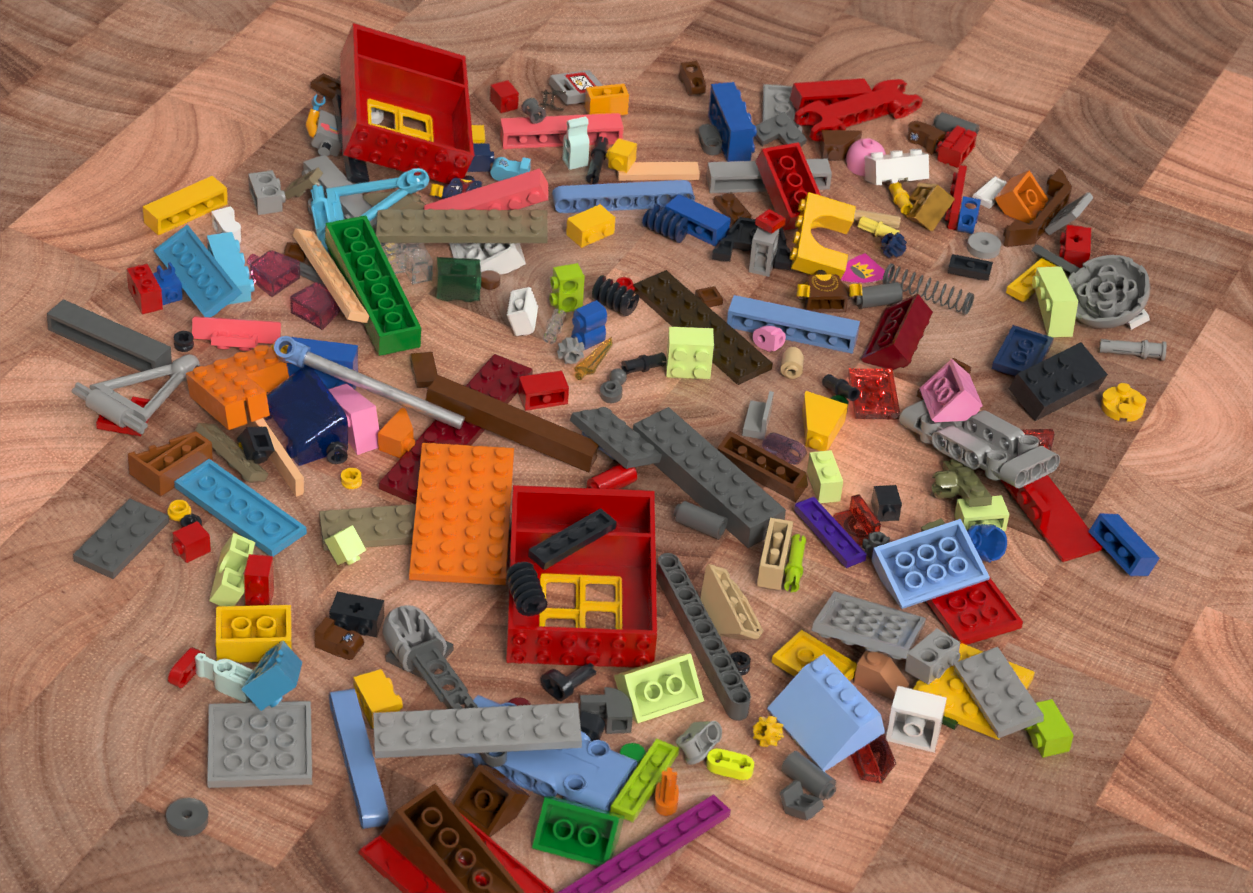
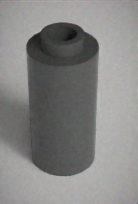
(948, 122)
(879, 295)
(700, 519)
(810, 775)

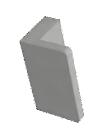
(758, 418)

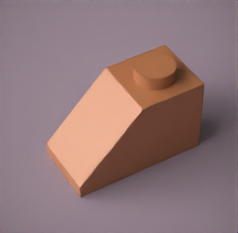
(879, 674)

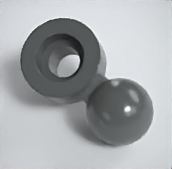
(612, 390)

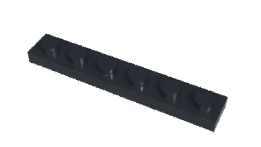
(355, 169)

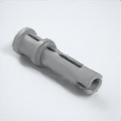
(1143, 349)

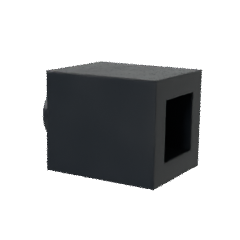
(886, 503)

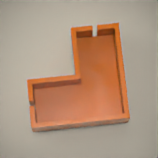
(231, 381)

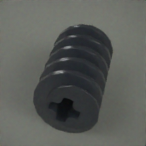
(615, 296)
(526, 589)

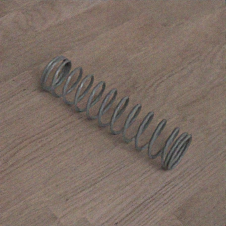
(969, 297)

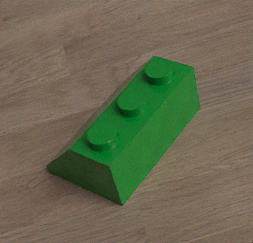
(577, 831)

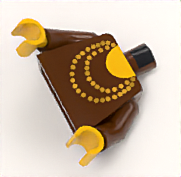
(827, 293)

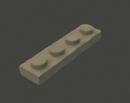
(227, 448)

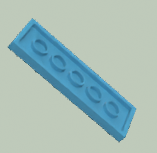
(198, 272)
(240, 507)

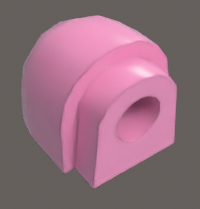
(769, 338)

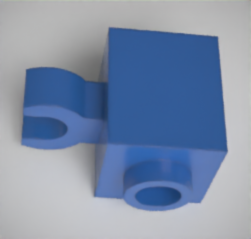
(169, 283)

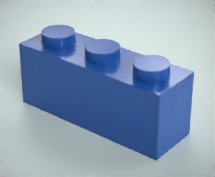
(702, 221)
(1124, 544)

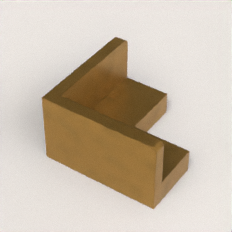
(929, 205)

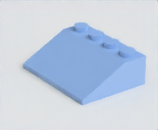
(929, 564)
(826, 714)

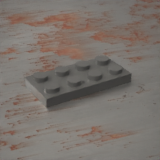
(616, 437)
(121, 538)

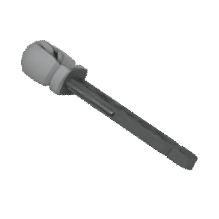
(427, 651)

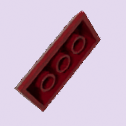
(898, 334)

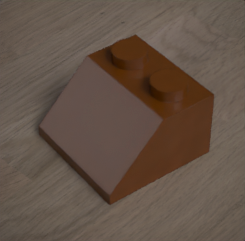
(490, 800)

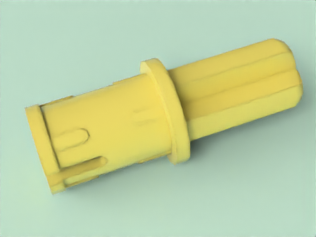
(875, 227)

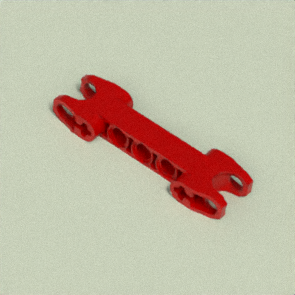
(883, 101)

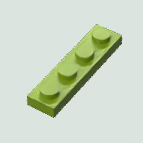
(644, 780)

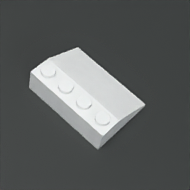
(493, 256)

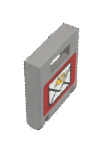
(576, 82)

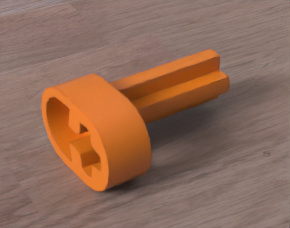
(667, 793)

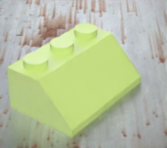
(661, 687)

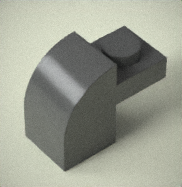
(613, 707)

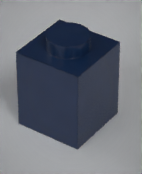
(482, 158)

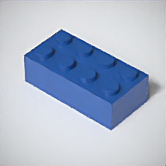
(732, 121)

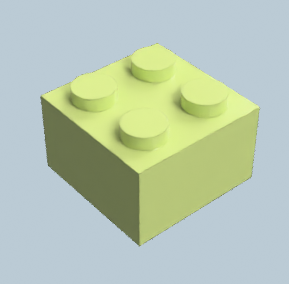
(689, 352)

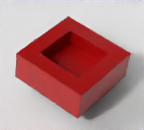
(770, 221)

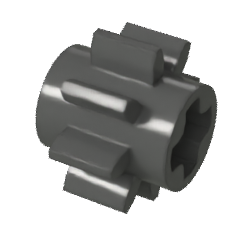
(874, 540)

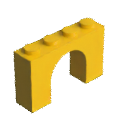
(824, 213)

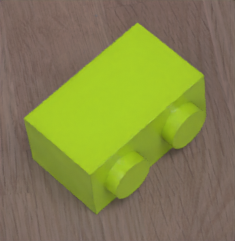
(1053, 733)

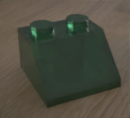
(458, 279)

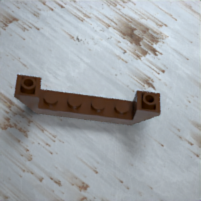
(1026, 234)

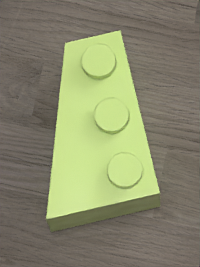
(1056, 301)

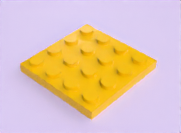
(959, 702)

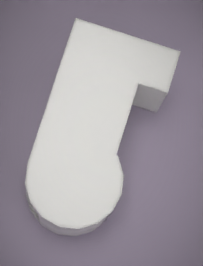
(224, 221)

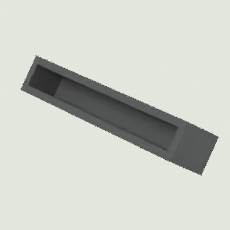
(107, 337)

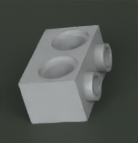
(266, 192)
(763, 252)
(932, 656)

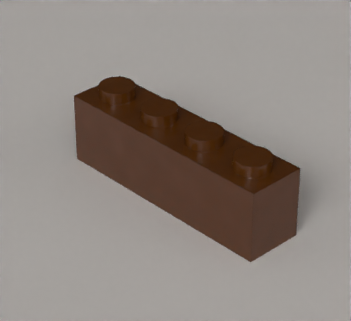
(764, 467)

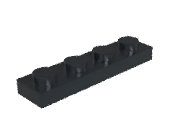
(572, 539)

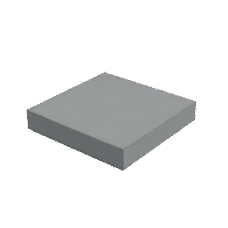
(1069, 213)

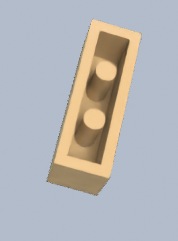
(775, 553)

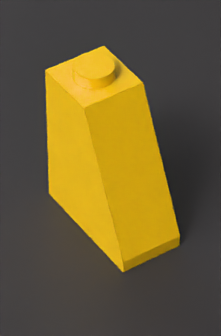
(822, 420)

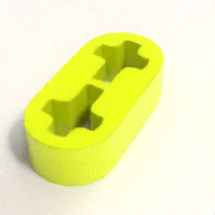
(730, 764)

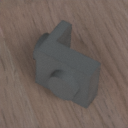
(798, 803)

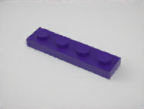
(830, 532)

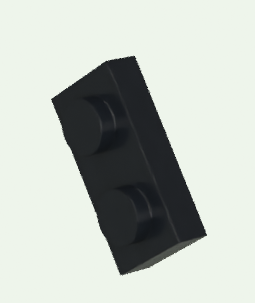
(970, 267)

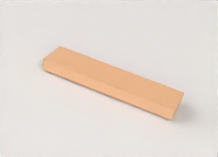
(661, 171)

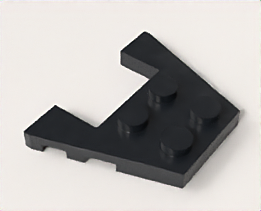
(741, 237)

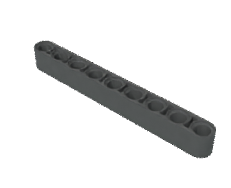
(703, 637)

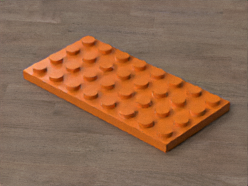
(462, 514)

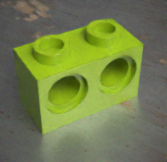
(567, 287)

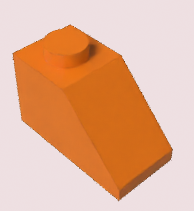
(397, 435)

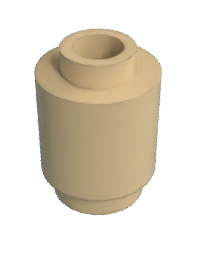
(792, 363)

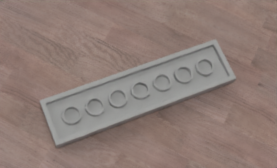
(477, 730)

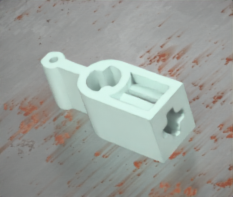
(576, 143)
(226, 674)

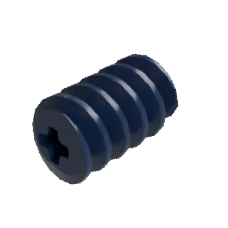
(666, 223)

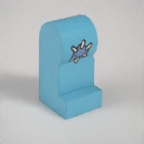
(504, 168)

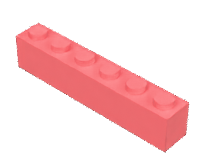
(550, 132)
(502, 195)

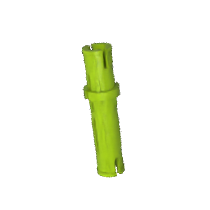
(794, 567)

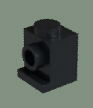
(256, 444)

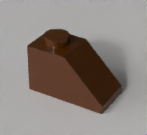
(836, 143)

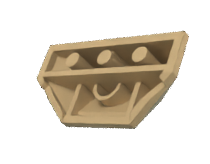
(728, 606)

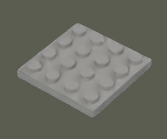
(868, 625)
(259, 746)

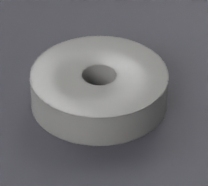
(984, 245)

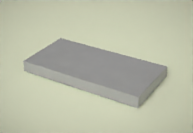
(777, 101)

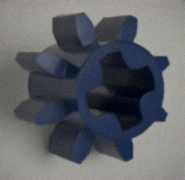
(893, 245)

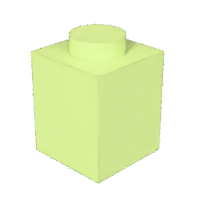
(345, 546)

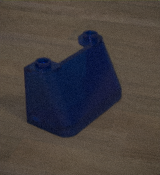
(307, 416)

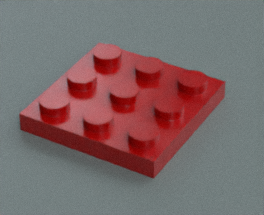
(976, 613)

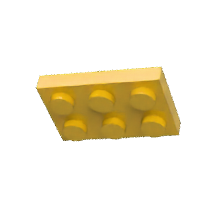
(804, 649)

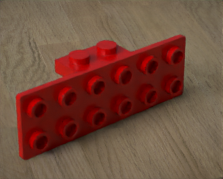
(1055, 519)

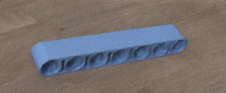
(619, 195)
(358, 759)

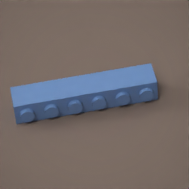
(796, 323)

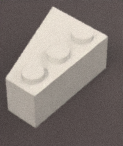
(896, 166)

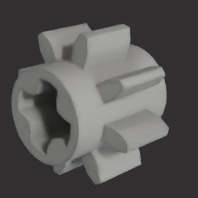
(571, 350)

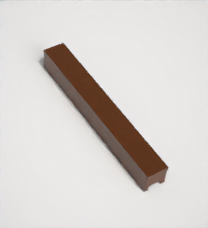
(514, 423)

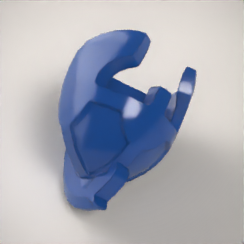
(988, 541)

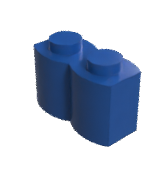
(590, 324)

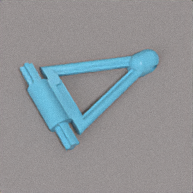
(330, 208)

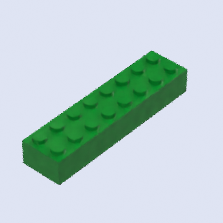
(373, 281)

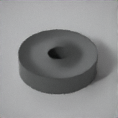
(190, 826)

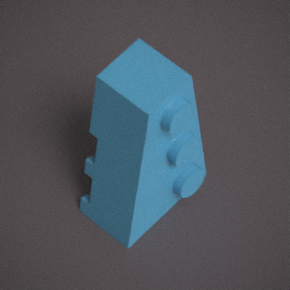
(273, 676)

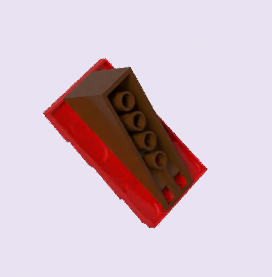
(440, 851)

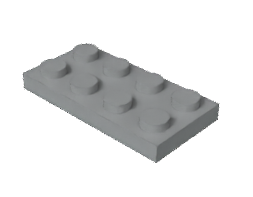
(998, 692)

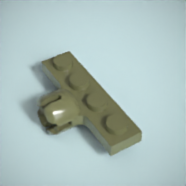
(960, 480)

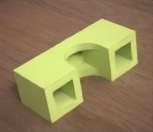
(229, 576)

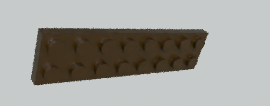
(684, 309)

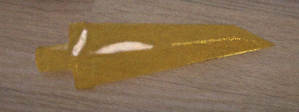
(591, 362)

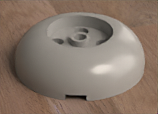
(1097, 293)

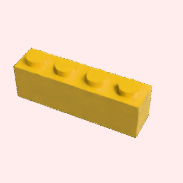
(185, 205)

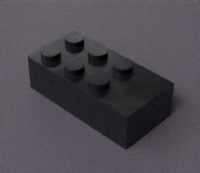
(1058, 381)

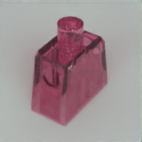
(273, 271)
(314, 305)

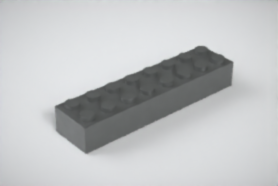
(710, 476)

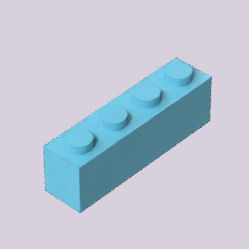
(226, 252)

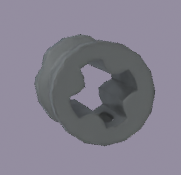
(533, 110)

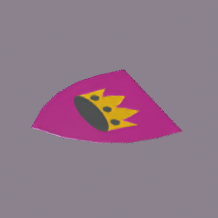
(862, 270)

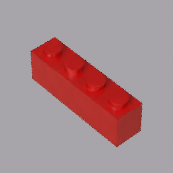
(827, 91)

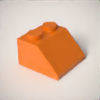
(1022, 198)

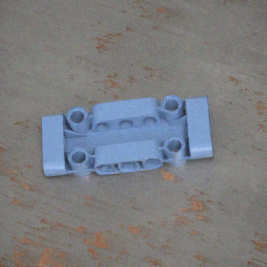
(580, 775)

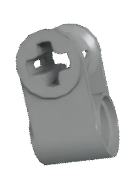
(699, 740)

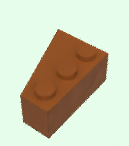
(167, 463)

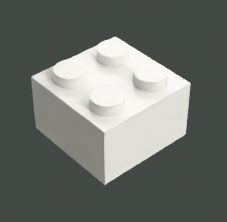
(916, 719)

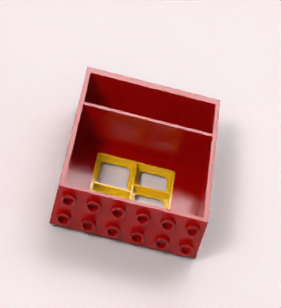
(412, 83)
(618, 558)

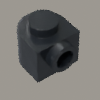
(592, 725)

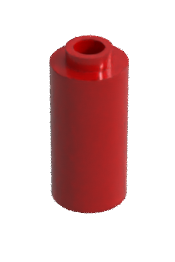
(613, 478)

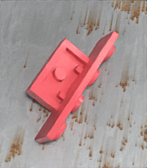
(235, 332)

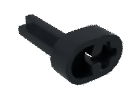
(563, 686)

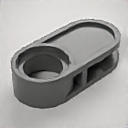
(708, 136)

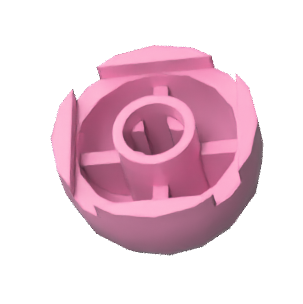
(855, 155)

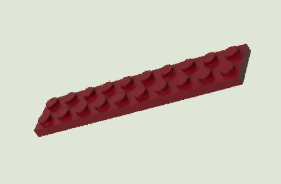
(496, 379)

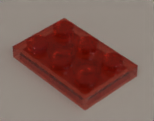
(877, 394)

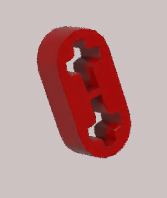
(184, 669)

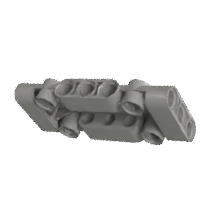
(984, 443)

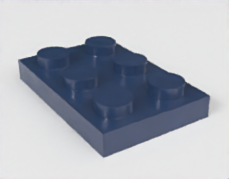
(1021, 350)

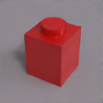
(504, 96)
(191, 542)

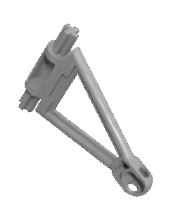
(121, 410)

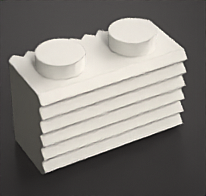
(522, 311)

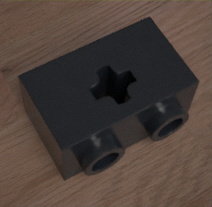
(357, 613)

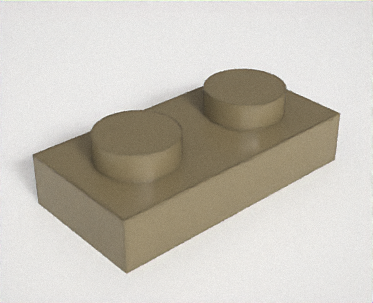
(300, 185)

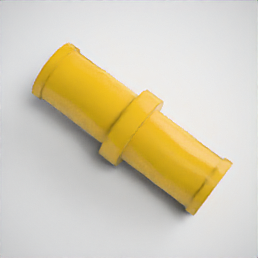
(900, 197)

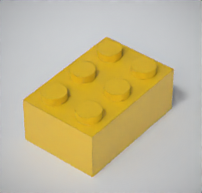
(250, 631)

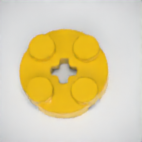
(1132, 403)

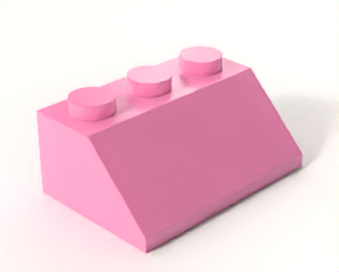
(951, 394)

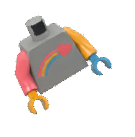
(323, 130)

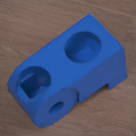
(968, 217)

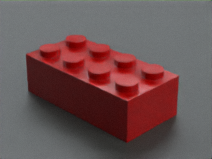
(786, 179)

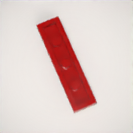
(956, 192)

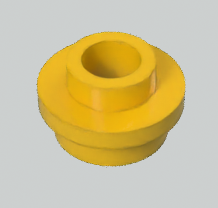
(178, 510)

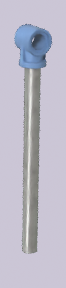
(301, 355)

